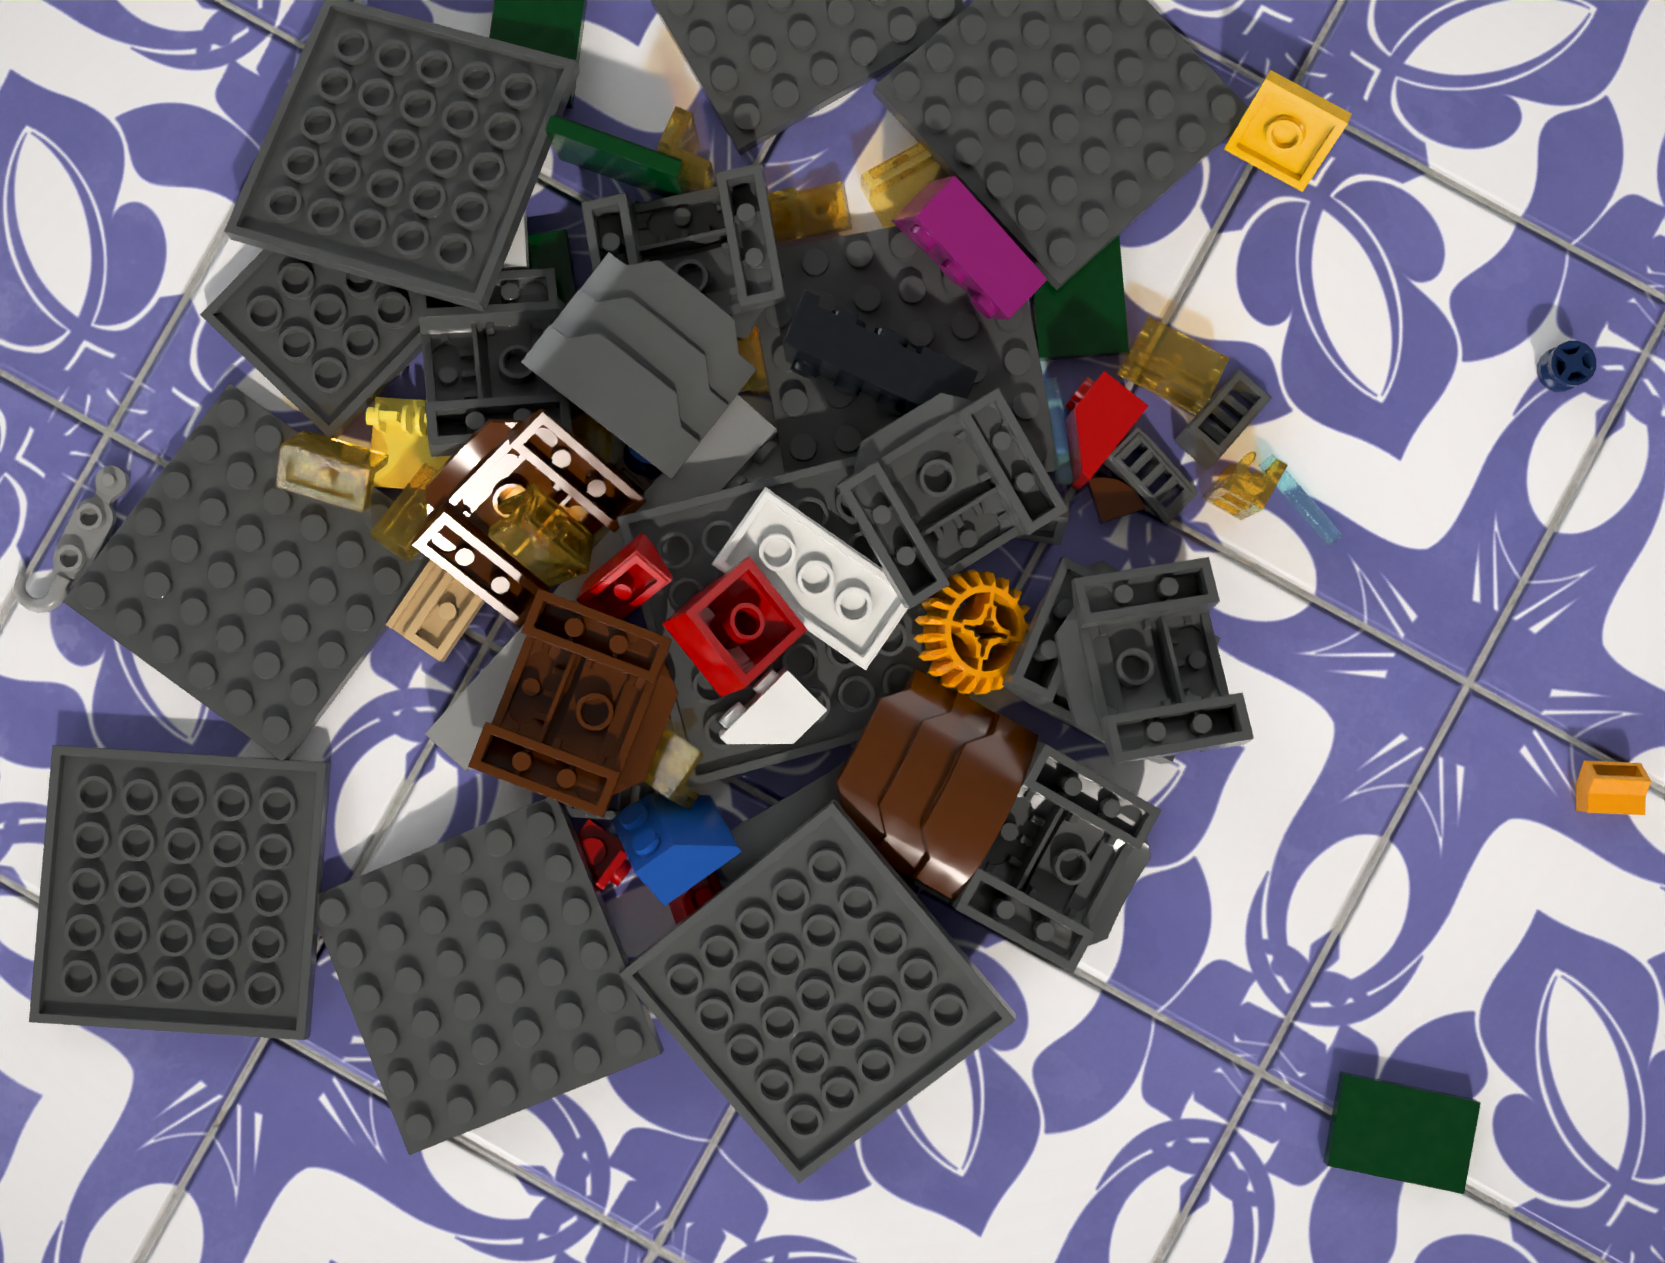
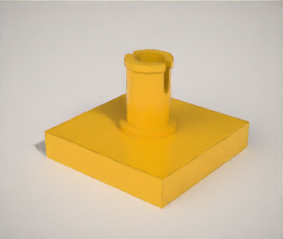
(1287, 131)

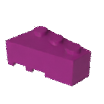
(970, 247)

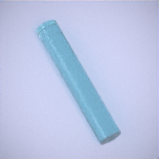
(1059, 439)
(1305, 505)

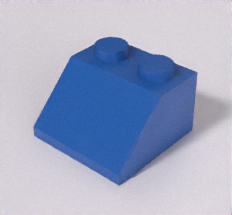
(674, 845)

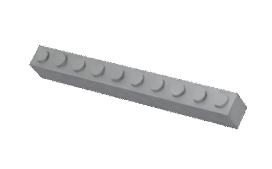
(715, 465)

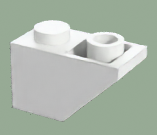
(774, 715)

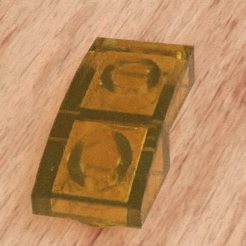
(810, 211)

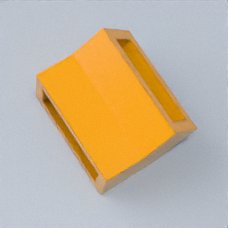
(1612, 788)

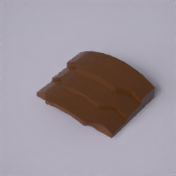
(497, 465)
(579, 706)
(934, 781)

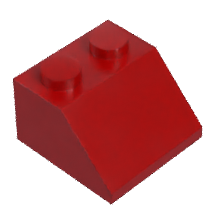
(1097, 423)
(735, 627)

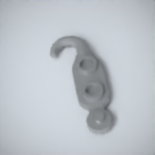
(80, 542)

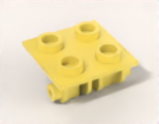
(403, 435)

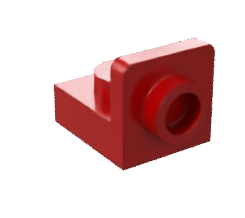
(604, 854)

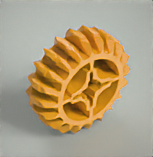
(956, 651)

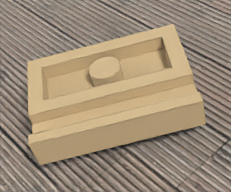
(435, 612)

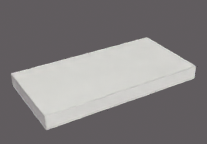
(818, 575)

